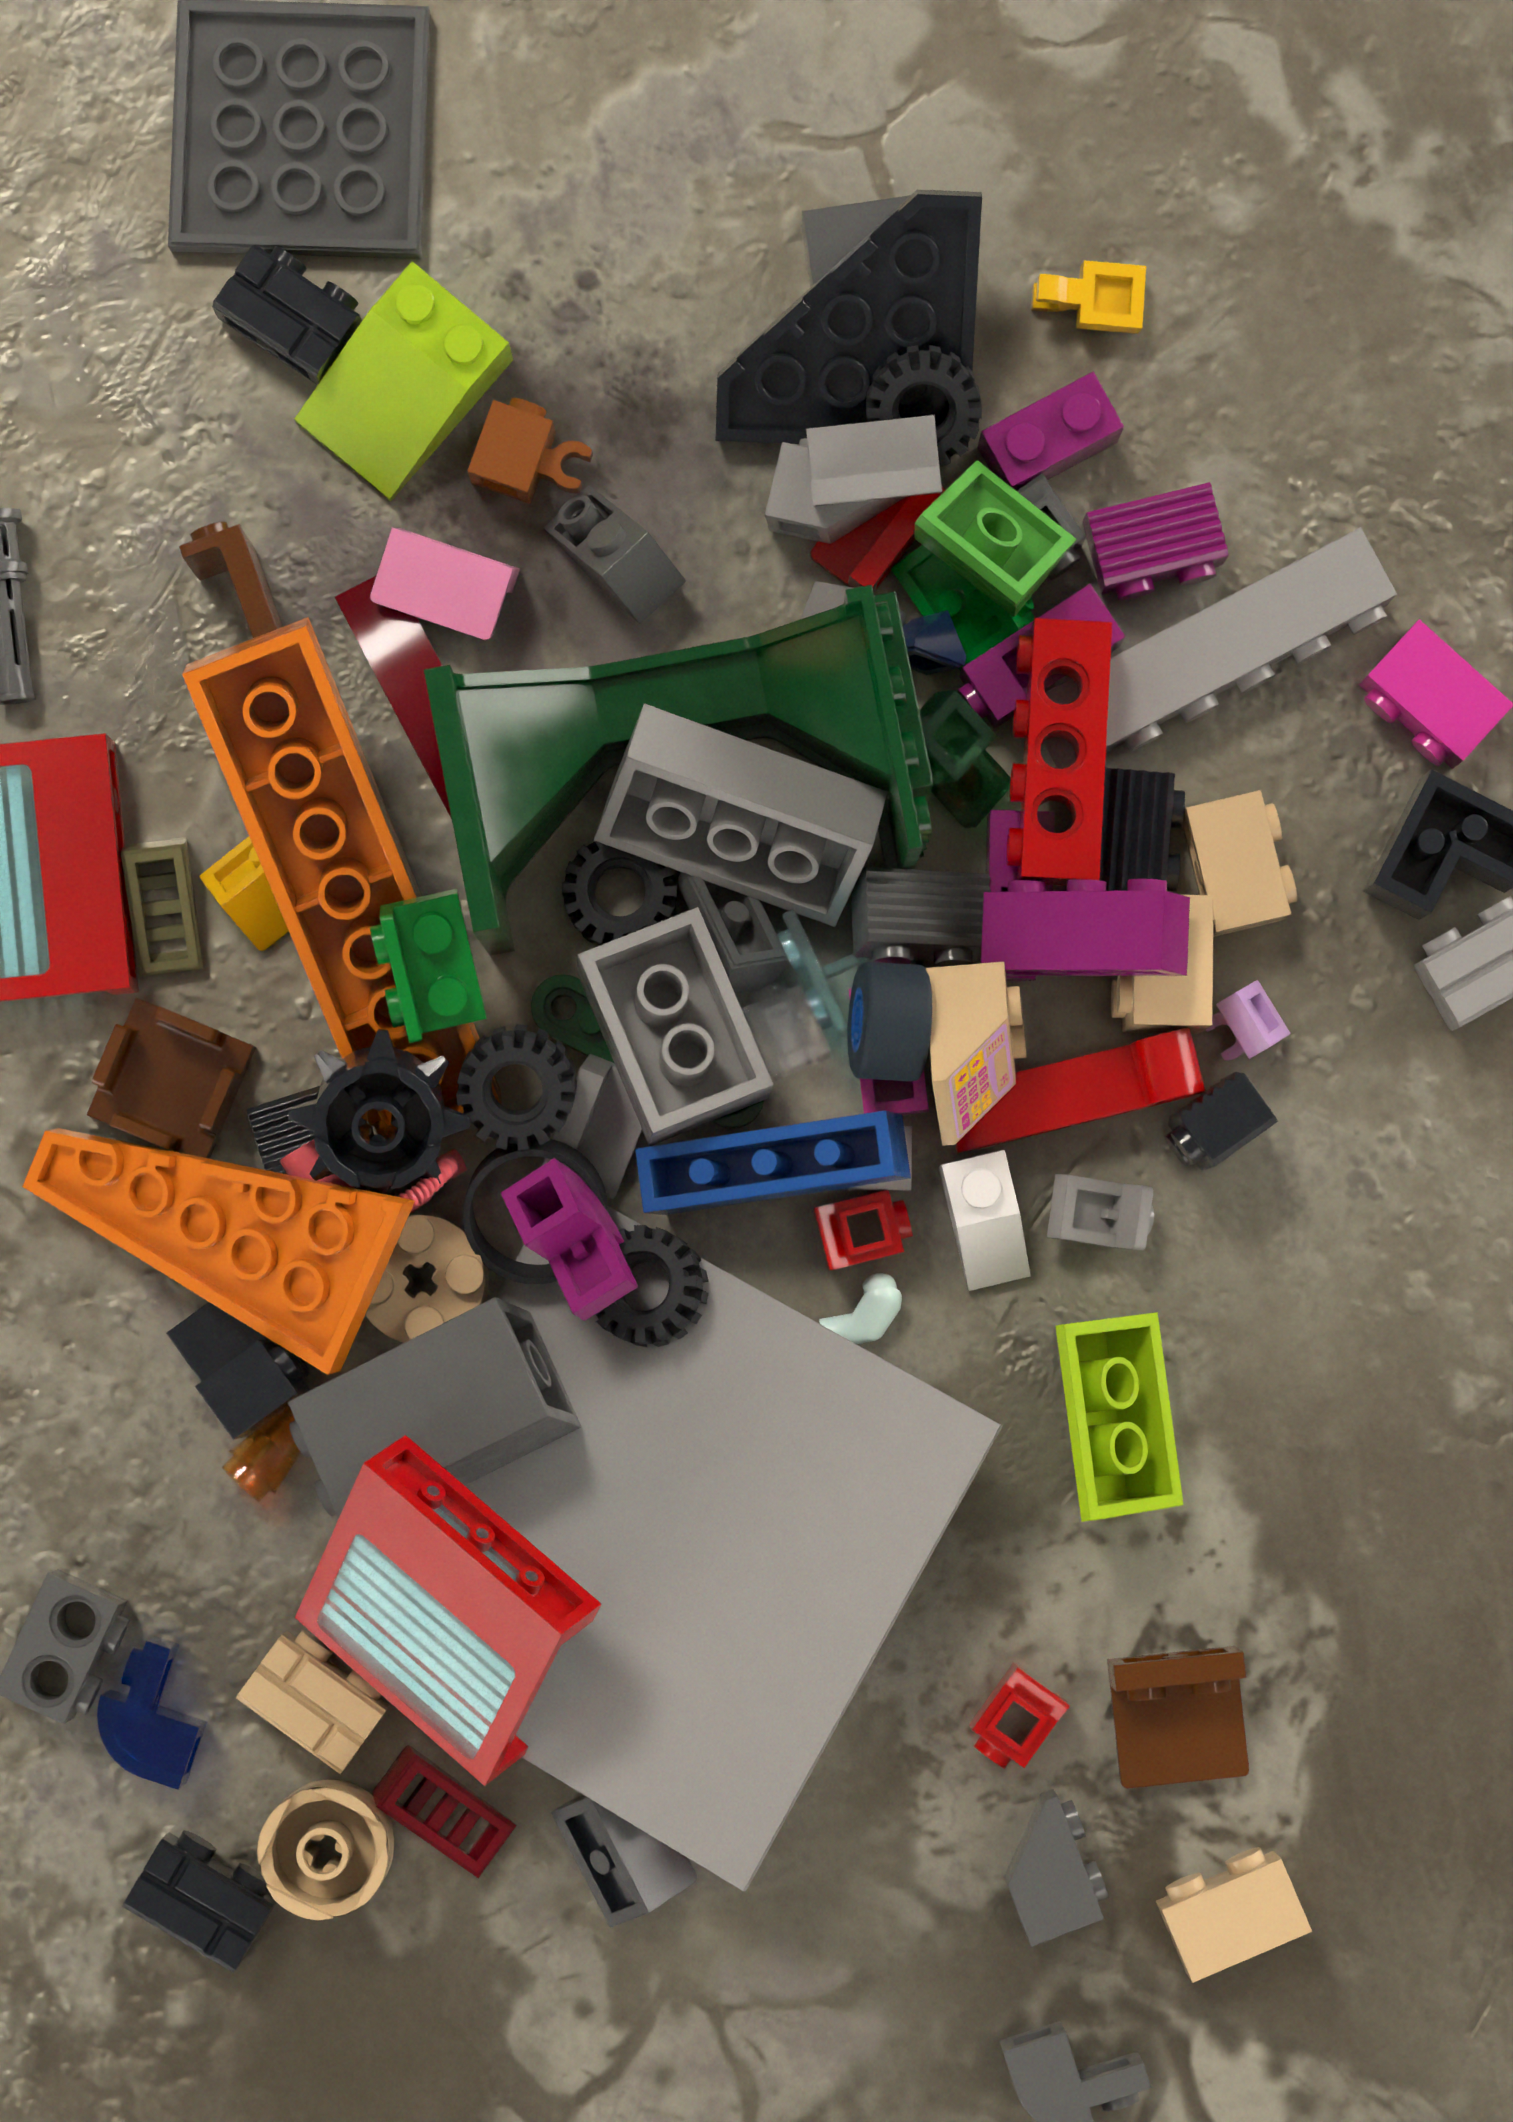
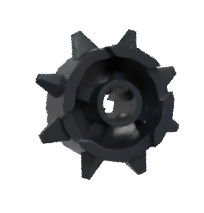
(379, 1080)

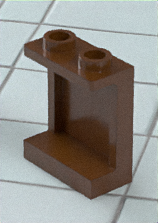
(223, 549)

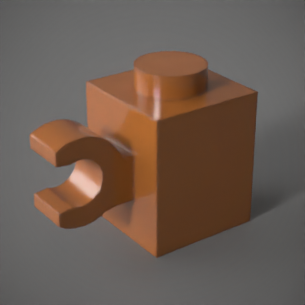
(518, 452)

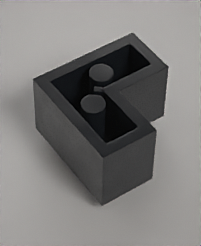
(1441, 831)
(239, 1369)

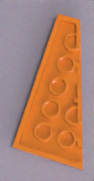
(255, 1242)

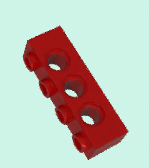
(1084, 654)

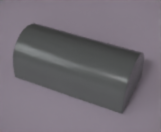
(739, 932)

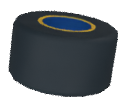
(889, 1021)

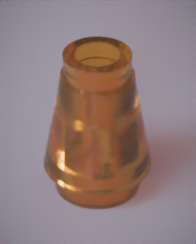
(264, 1457)

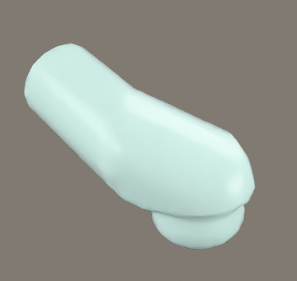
(873, 1312)

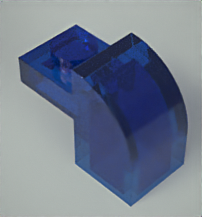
(140, 1732)

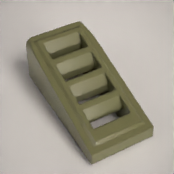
(155, 852)

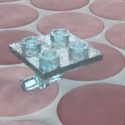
(802, 956)

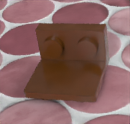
(1179, 1716)

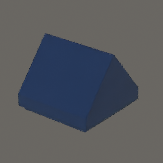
(933, 644)

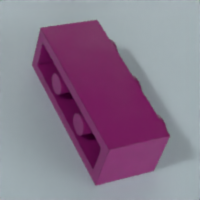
(1087, 929)

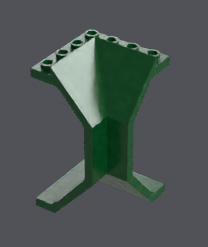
(536, 741)

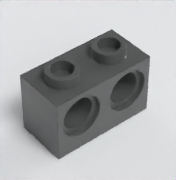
(49, 1639)

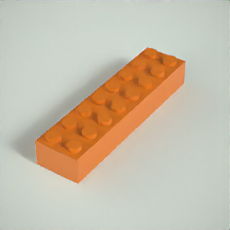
(317, 831)

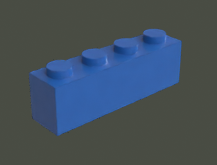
(773, 1163)

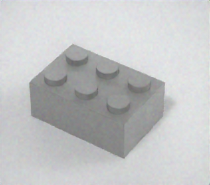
(673, 1026)

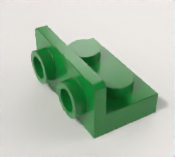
(976, 617)
(429, 963)

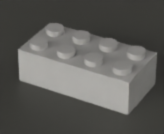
(740, 815)

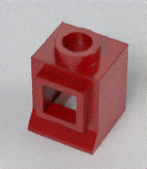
(837, 1236)
(1032, 1696)

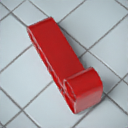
(1091, 1089)

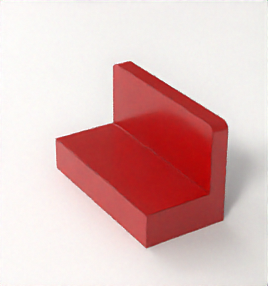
(875, 546)

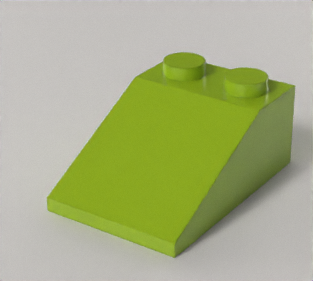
(404, 381)

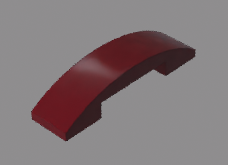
(398, 657)

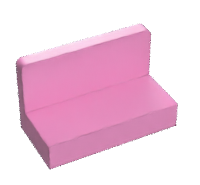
(442, 583)

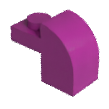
(575, 1233)

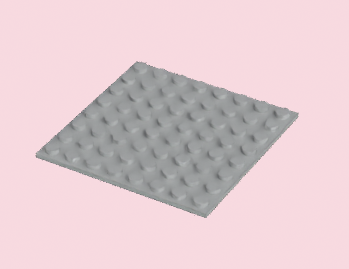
(750, 1542)

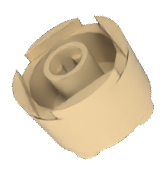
(459, 1277)
(290, 1859)

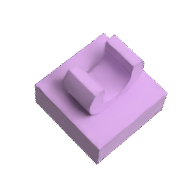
(1251, 1020)

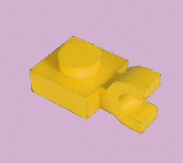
(1104, 295)

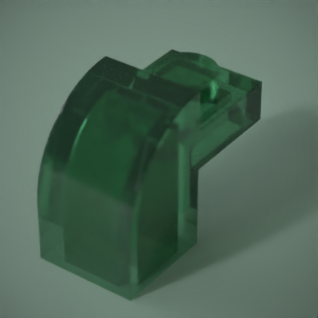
(961, 769)

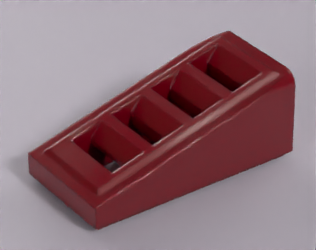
(399, 1777)

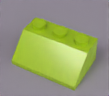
(1119, 1416)

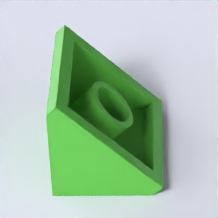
(993, 537)

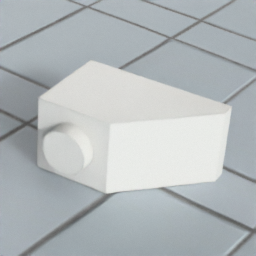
(985, 1220)

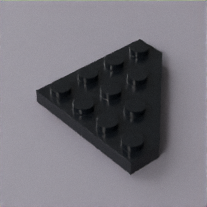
(892, 291)

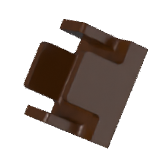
(169, 1079)

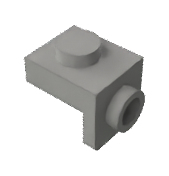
(1100, 1212)

